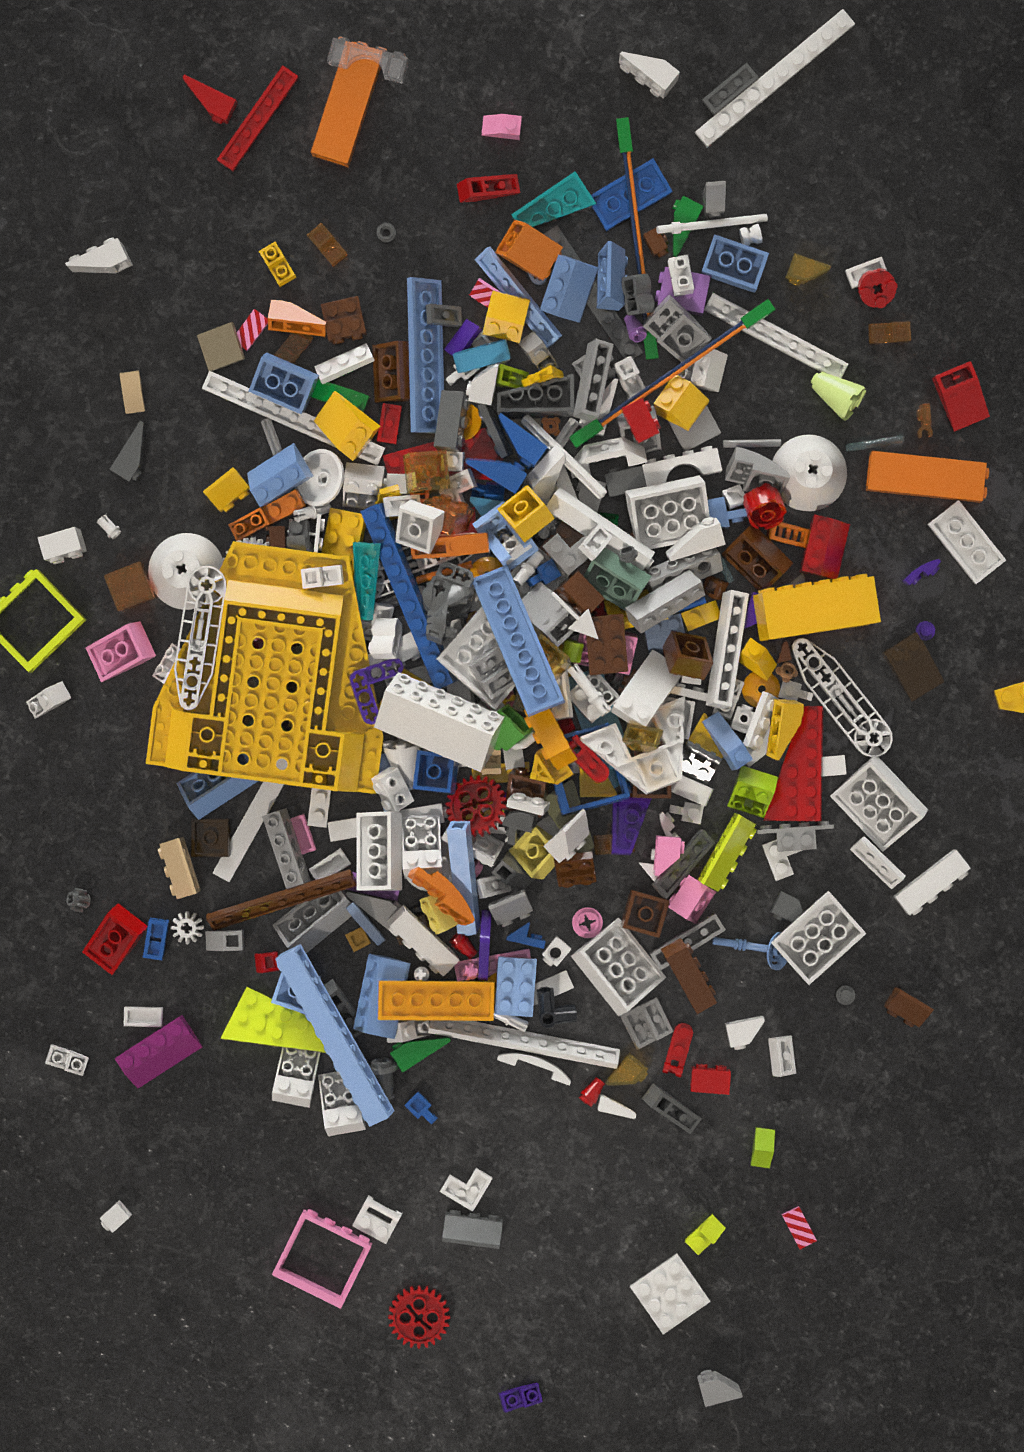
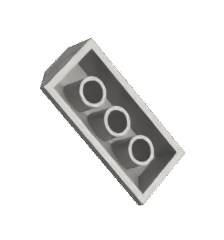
(313, 920)

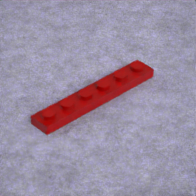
(257, 118)

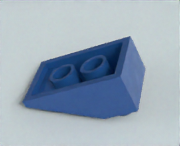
(526, 446)
(503, 472)

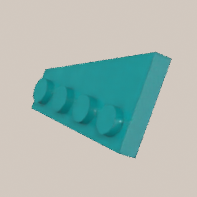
(560, 200)
(365, 576)

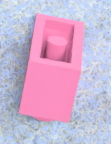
(502, 126)

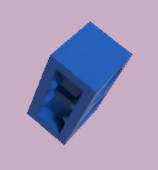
(156, 938)

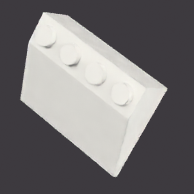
(667, 510)
(879, 803)
(818, 938)
(618, 967)

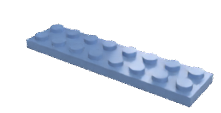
(425, 355)
(518, 641)

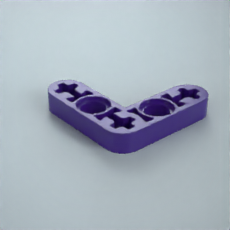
(367, 680)
(484, 945)

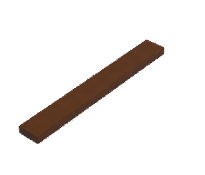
(281, 900)

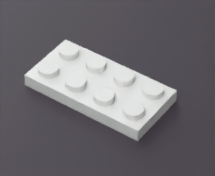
(966, 542)

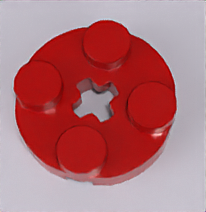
(876, 277)

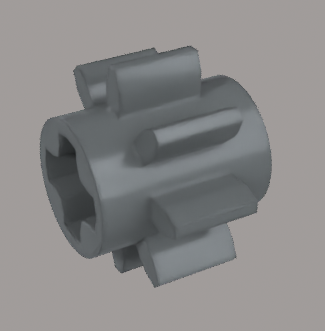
(548, 530)
(78, 900)

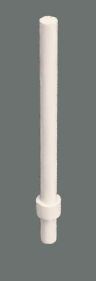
(677, 227)

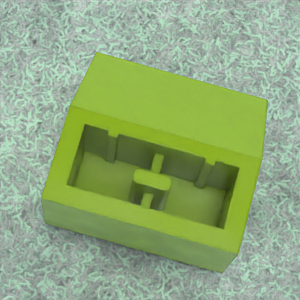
(752, 791)

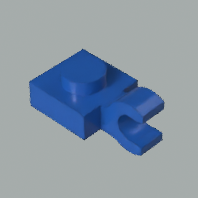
(490, 491)
(545, 573)
(419, 1105)

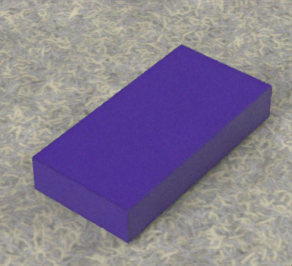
(463, 338)

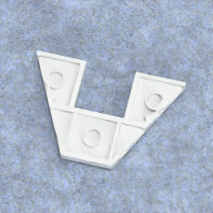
(651, 769)

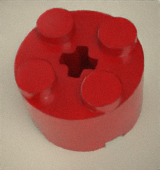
(764, 506)

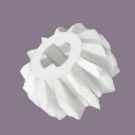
(183, 932)

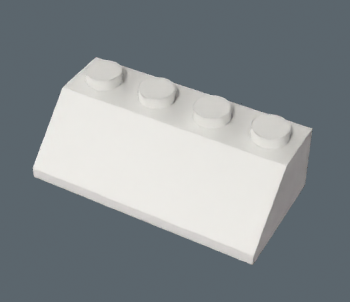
(379, 851)

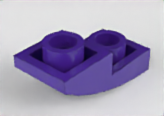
(926, 569)
(520, 1397)

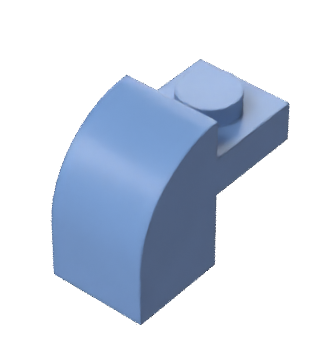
(718, 510)

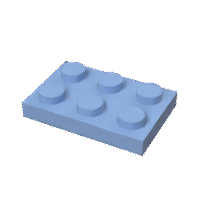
(515, 986)

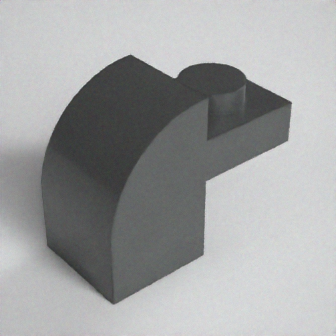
(299, 536)
(519, 821)

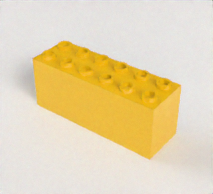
(816, 607)

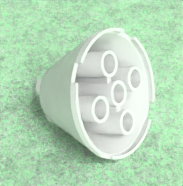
(815, 489)
(170, 558)

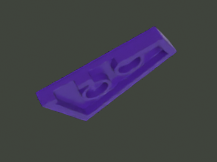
(626, 823)

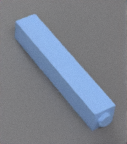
(463, 870)

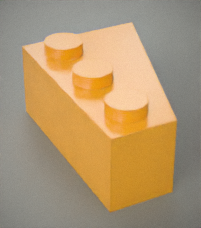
(552, 738)

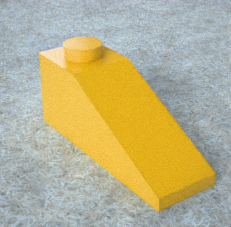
(784, 724)

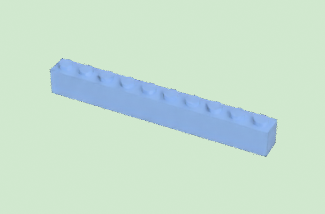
(334, 1035)

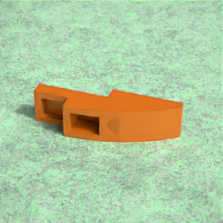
(267, 515)
(456, 546)
(449, 898)

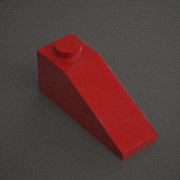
(216, 103)
(487, 187)

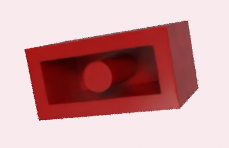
(640, 420)
(710, 1080)

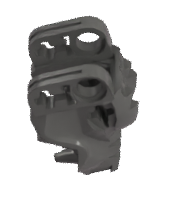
(447, 600)

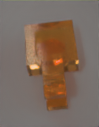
(925, 416)

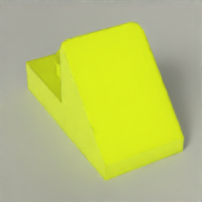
(705, 1234)

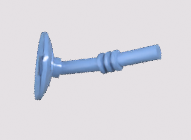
(769, 949)

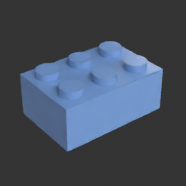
(734, 263)
(283, 383)

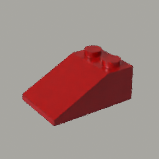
(114, 938)

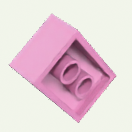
(120, 651)

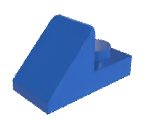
(520, 936)

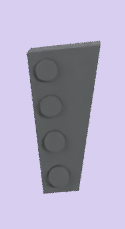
(542, 399)

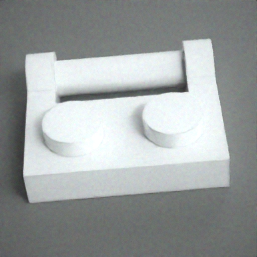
(373, 1224)

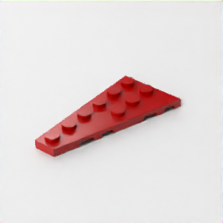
(479, 447)
(800, 779)

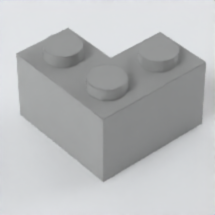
(565, 557)

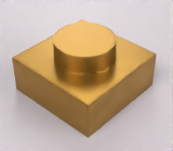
(358, 939)

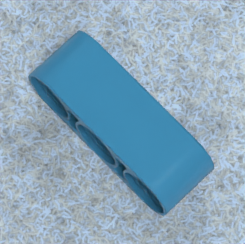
(481, 356)

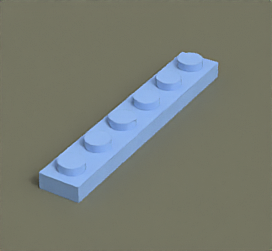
(508, 284)

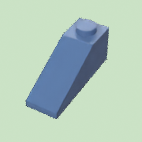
(727, 741)

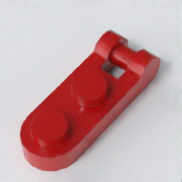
(589, 761)
(678, 1049)

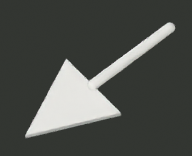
(583, 624)

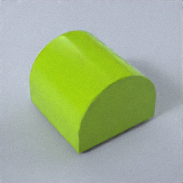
(573, 650)

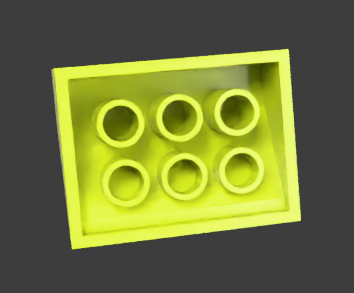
(726, 852)

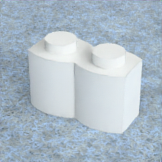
(385, 638)

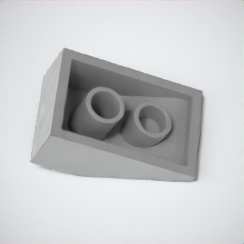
(511, 907)

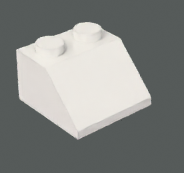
(483, 385)
(419, 526)
(569, 838)

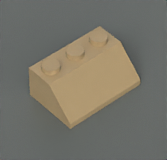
(179, 868)

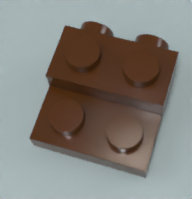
(343, 320)
(520, 782)
(576, 871)

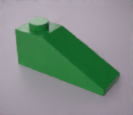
(685, 212)
(324, 391)
(413, 1051)

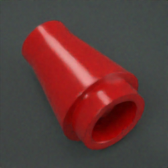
(463, 945)
(591, 1092)

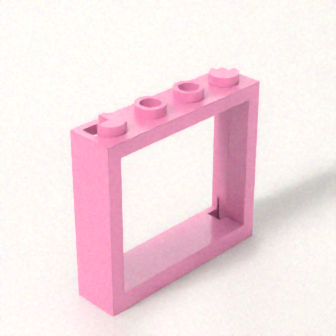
(309, 1286)

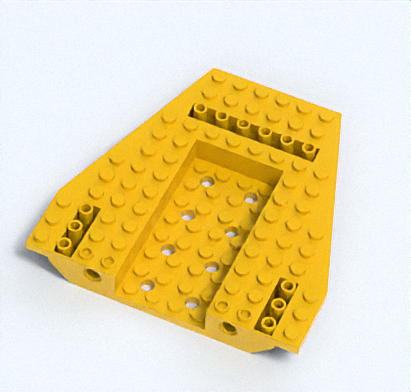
(328, 738)

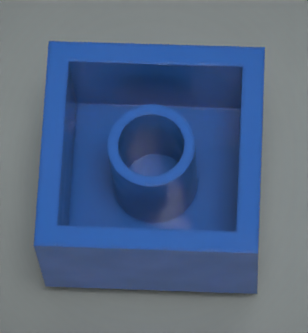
(435, 773)

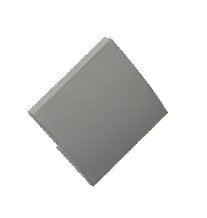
(700, 432)
(492, 673)
(646, 1023)

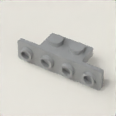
(795, 838)

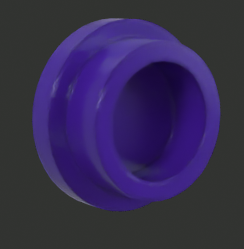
(925, 630)

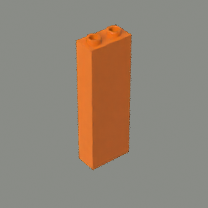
(345, 112)
(927, 476)

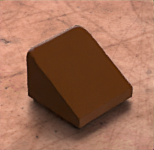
(715, 587)
(784, 653)

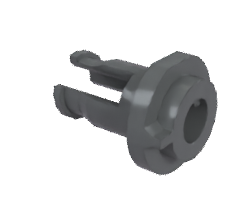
(383, 1071)

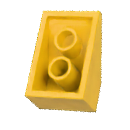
(346, 426)

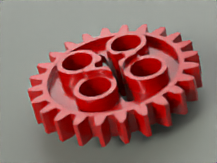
(474, 789)
(431, 1305)

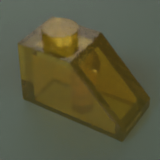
(805, 269)
(642, 738)
(628, 1072)

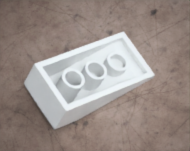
(646, 691)

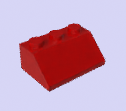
(824, 547)

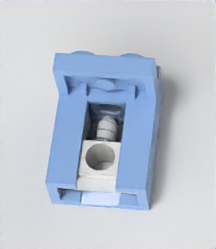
(513, 549)

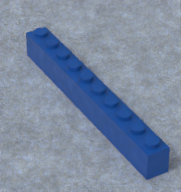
(406, 591)

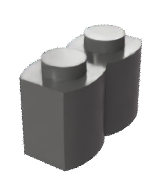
(637, 294)

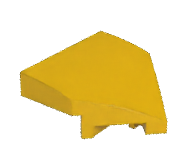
(545, 771)

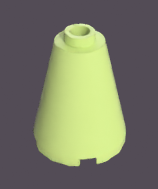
(838, 393)

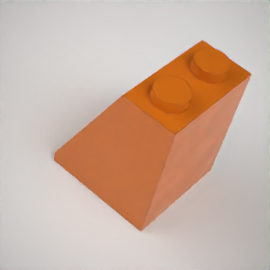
(529, 249)

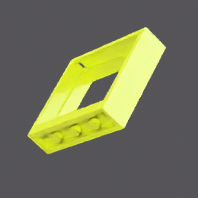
(55, 642)

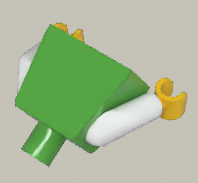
(514, 729)

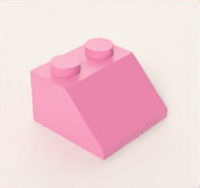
(666, 852)
(691, 899)

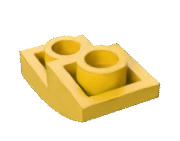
(277, 264)

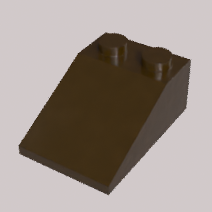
(913, 666)

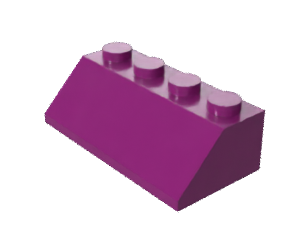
(158, 1052)

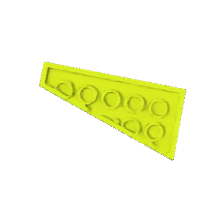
(270, 1024)

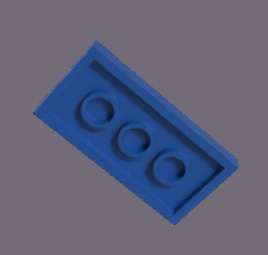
(613, 201)

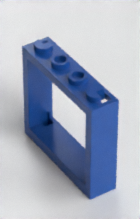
(624, 786)

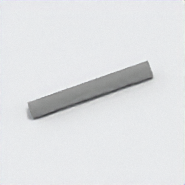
(752, 443)

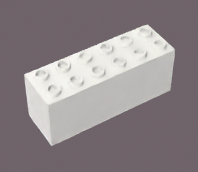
(439, 721)

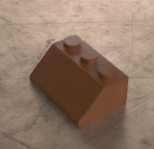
(391, 372)
(757, 558)

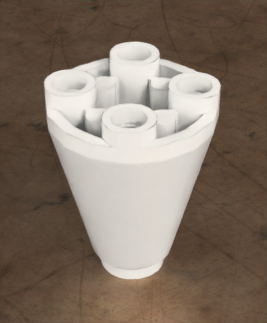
(403, 756)

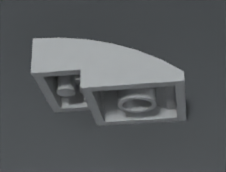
(676, 329)
(754, 470)

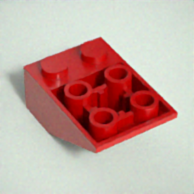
(961, 396)

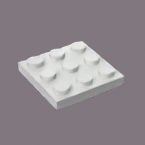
(670, 1293)

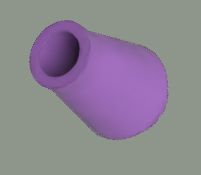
(635, 328)

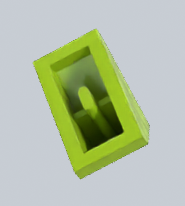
(510, 377)
(763, 1147)

